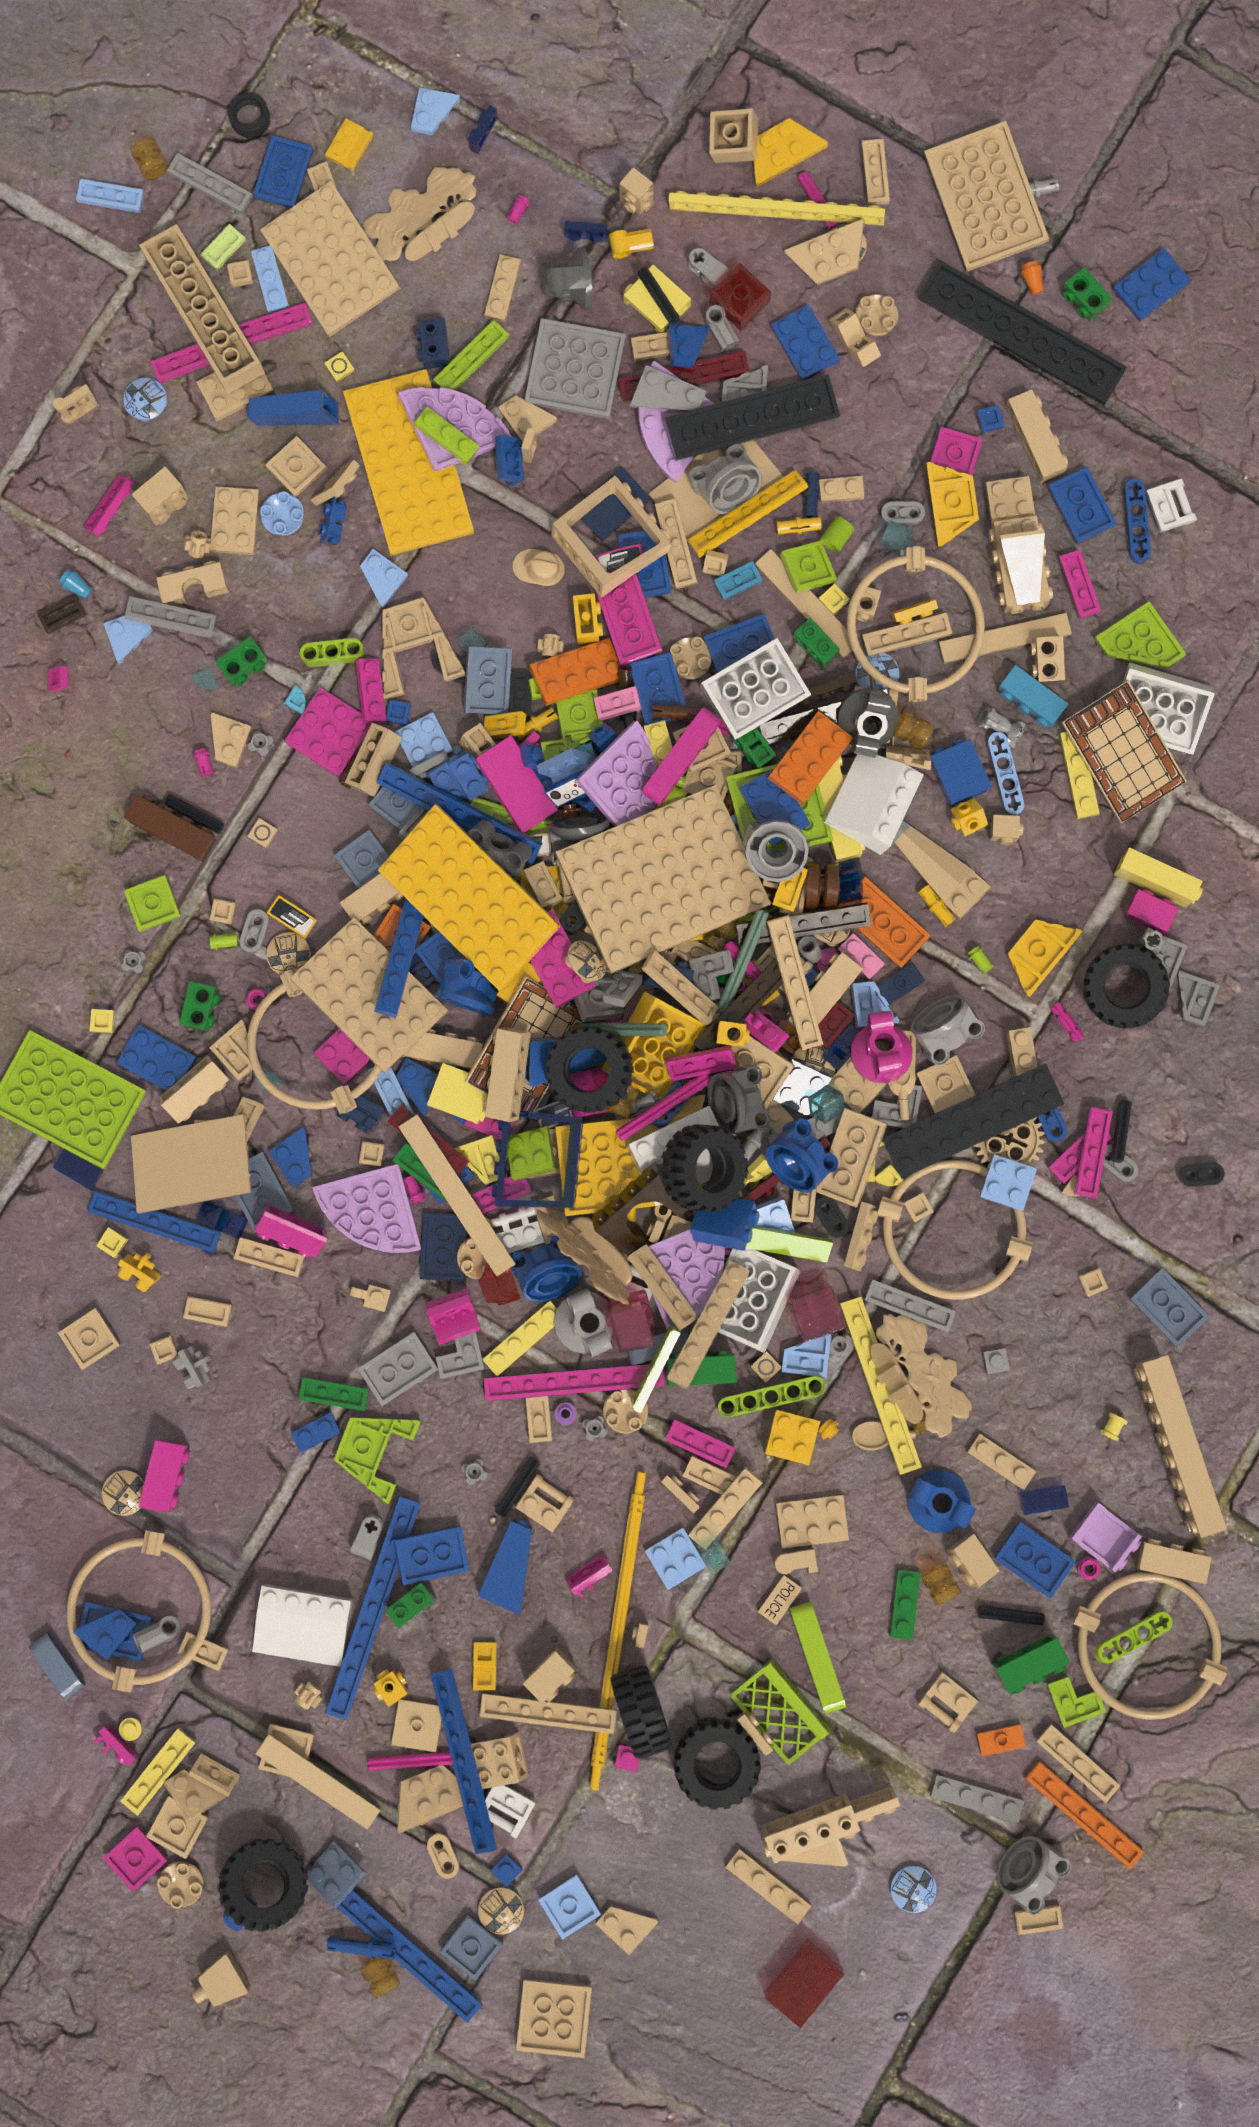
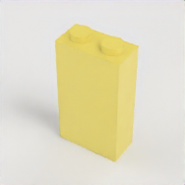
(1158, 878)

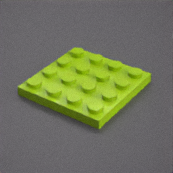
(814, 809)

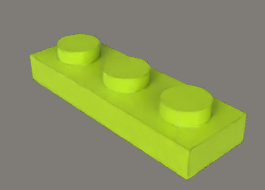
(446, 435)

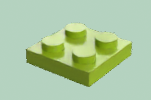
(808, 566)
(152, 903)
(531, 1153)

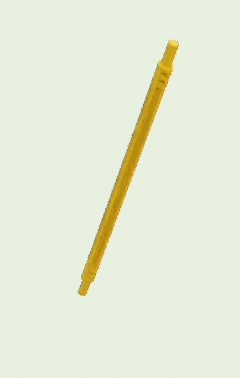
(619, 1621)

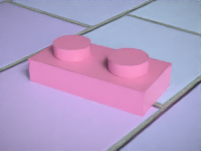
(617, 703)
(862, 955)

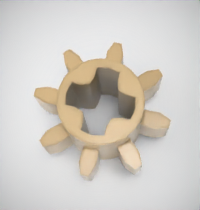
(197, 544)
(550, 646)
(308, 1695)

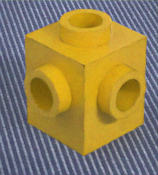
(968, 817)
(384, 1692)

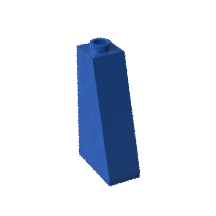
(294, 409)
(538, 1054)
(508, 1572)

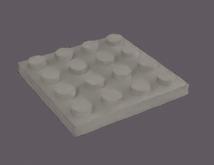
(575, 368)

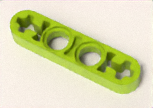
(1133, 1638)

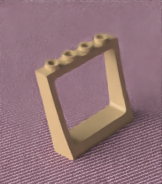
(583, 558)

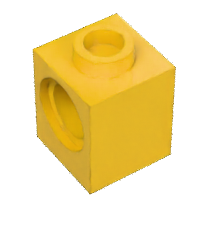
(723, 1028)

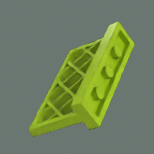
(795, 1700)

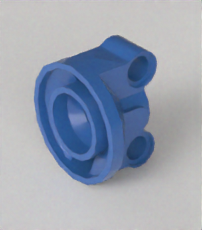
(466, 987)
(799, 1157)
(545, 1272)
(922, 1495)

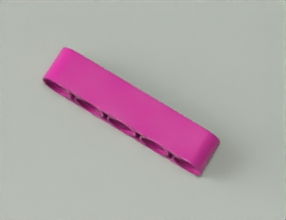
(681, 756)

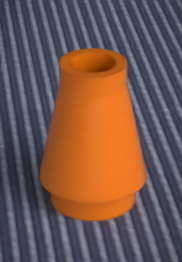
(1033, 277)

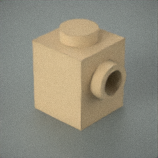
(1006, 829)

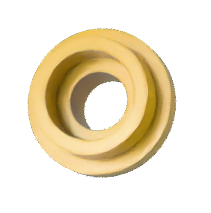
(829, 1429)

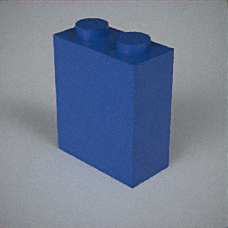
(959, 772)
(726, 1227)

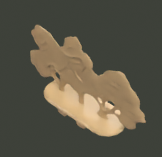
(415, 212)
(578, 1240)
(927, 1375)

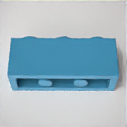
(1032, 697)

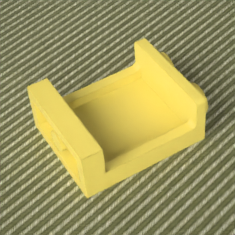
(642, 301)
(457, 1096)

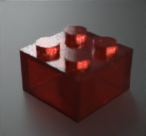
(740, 296)

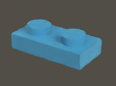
(738, 580)

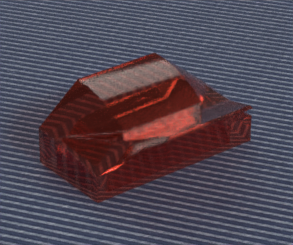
(499, 1288)

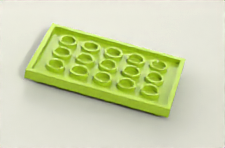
(68, 1099)

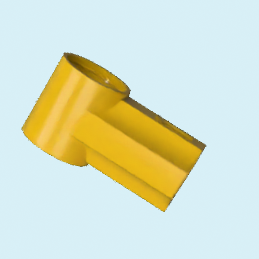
(625, 243)

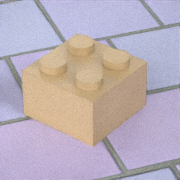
(733, 135)
(160, 496)
(549, 1675)

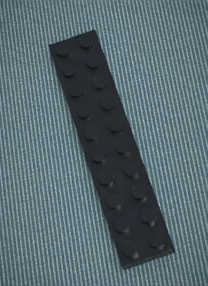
(1022, 333)

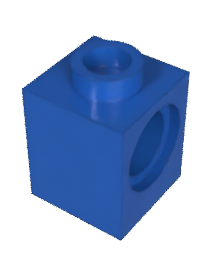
(602, 737)

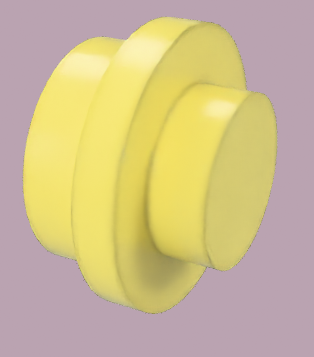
(130, 1729)

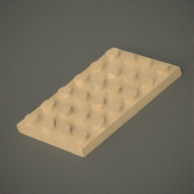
(986, 196)
(330, 258)
(345, 986)

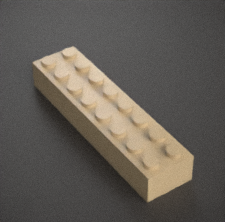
(202, 309)
(1180, 1446)

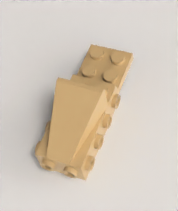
(1017, 546)
(815, 1831)

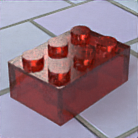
(803, 1983)

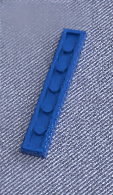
(154, 1222)

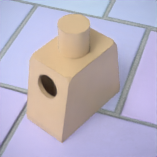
(221, 1981)

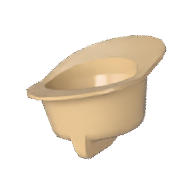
(538, 567)

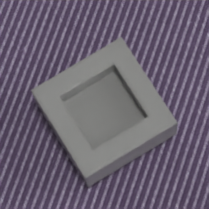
(996, 1361)

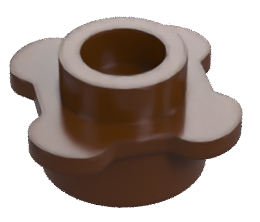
(570, 810)

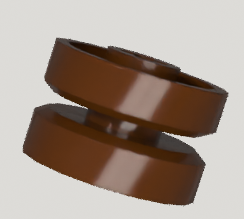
(822, 886)

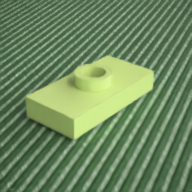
(223, 247)

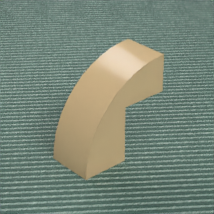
(853, 337)

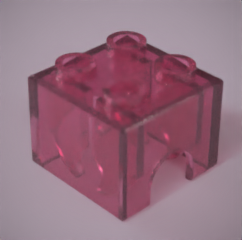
(816, 1314)
(631, 1323)

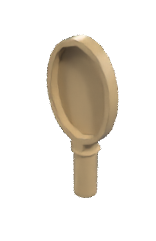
(902, 1088)
(871, 1436)

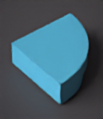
(296, 700)

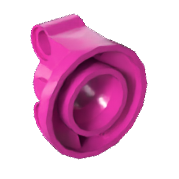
(877, 1064)

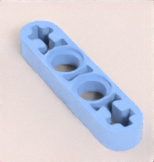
(1002, 774)

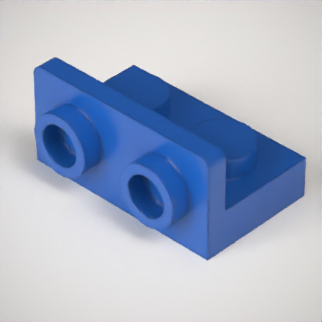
(509, 459)

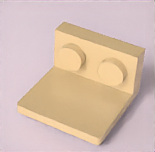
(500, 1761)

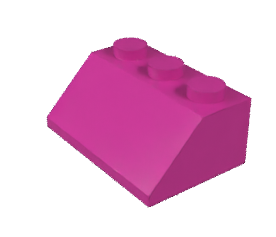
(290, 1231)
(164, 1476)

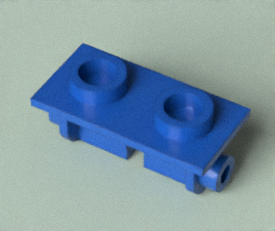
(329, 529)

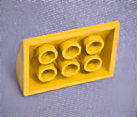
(650, 1052)

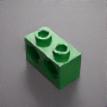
(1091, 292)
(816, 643)
(238, 657)
(755, 749)
(193, 1006)
(410, 1604)

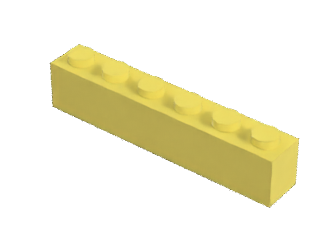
(842, 845)

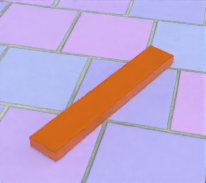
(1084, 1814)

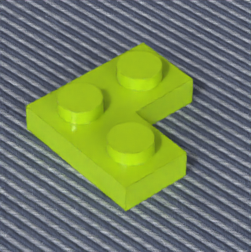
(1073, 1708)

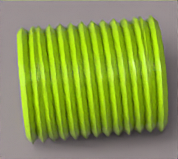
(837, 534)

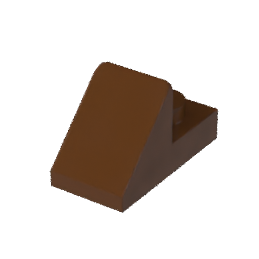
(791, 1045)

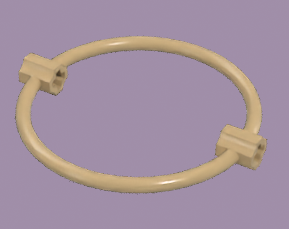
(915, 562)
(342, 1096)
(891, 1210)
(1209, 1670)
(126, 1677)

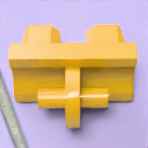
(141, 1268)

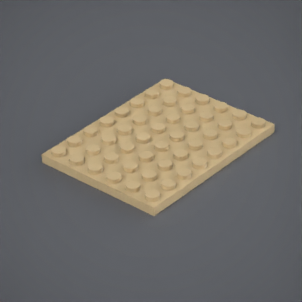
(662, 879)

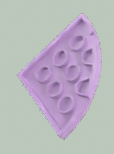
(460, 411)
(656, 436)
(619, 776)
(372, 1210)
(692, 1267)

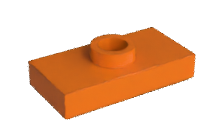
(1001, 1740)

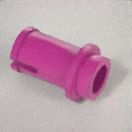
(520, 205)
(203, 762)
(414, 1190)

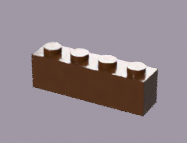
(170, 828)

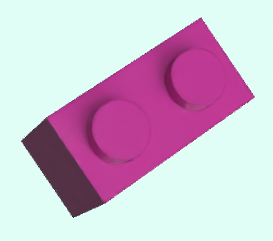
(1151, 911)

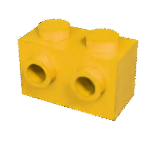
(586, 622)

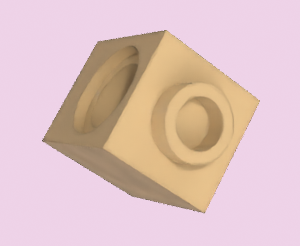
(872, 596)

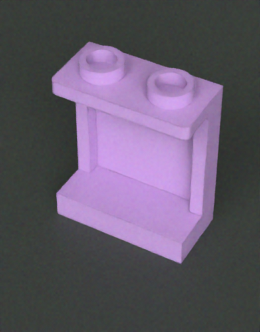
(1106, 1537)

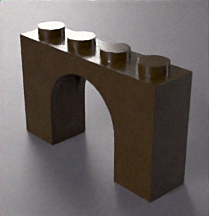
(612, 1220)

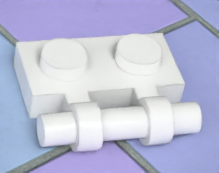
(519, 1237)

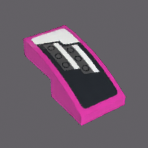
(617, 558)

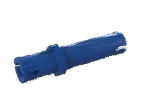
(367, 1948)

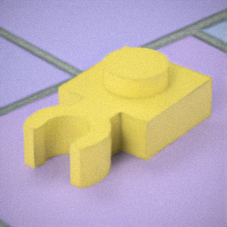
(758, 1170)

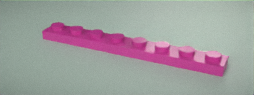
(566, 1382)

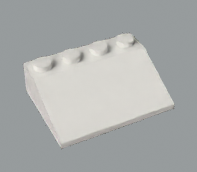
(755, 689)
(1173, 703)
(873, 801)
(650, 1148)
(760, 1298)
(302, 1625)

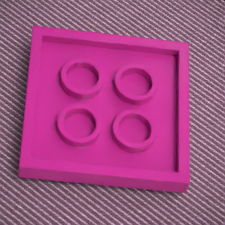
(328, 732)

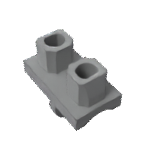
(195, 1365)

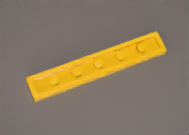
(747, 513)

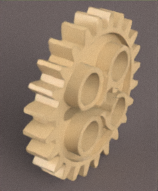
(1027, 1153)

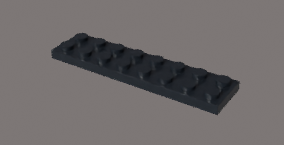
(751, 417)
(973, 1120)

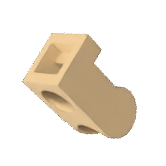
(787, 1562)

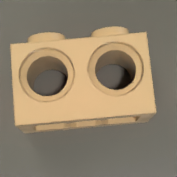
(1054, 658)
(476, 741)

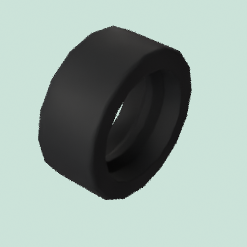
(244, 100)

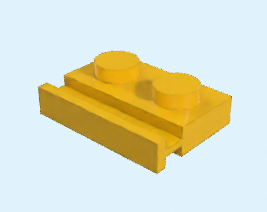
(349, 145)

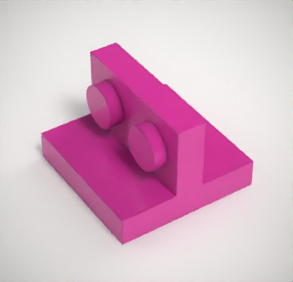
(452, 1316)

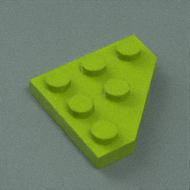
(1141, 639)

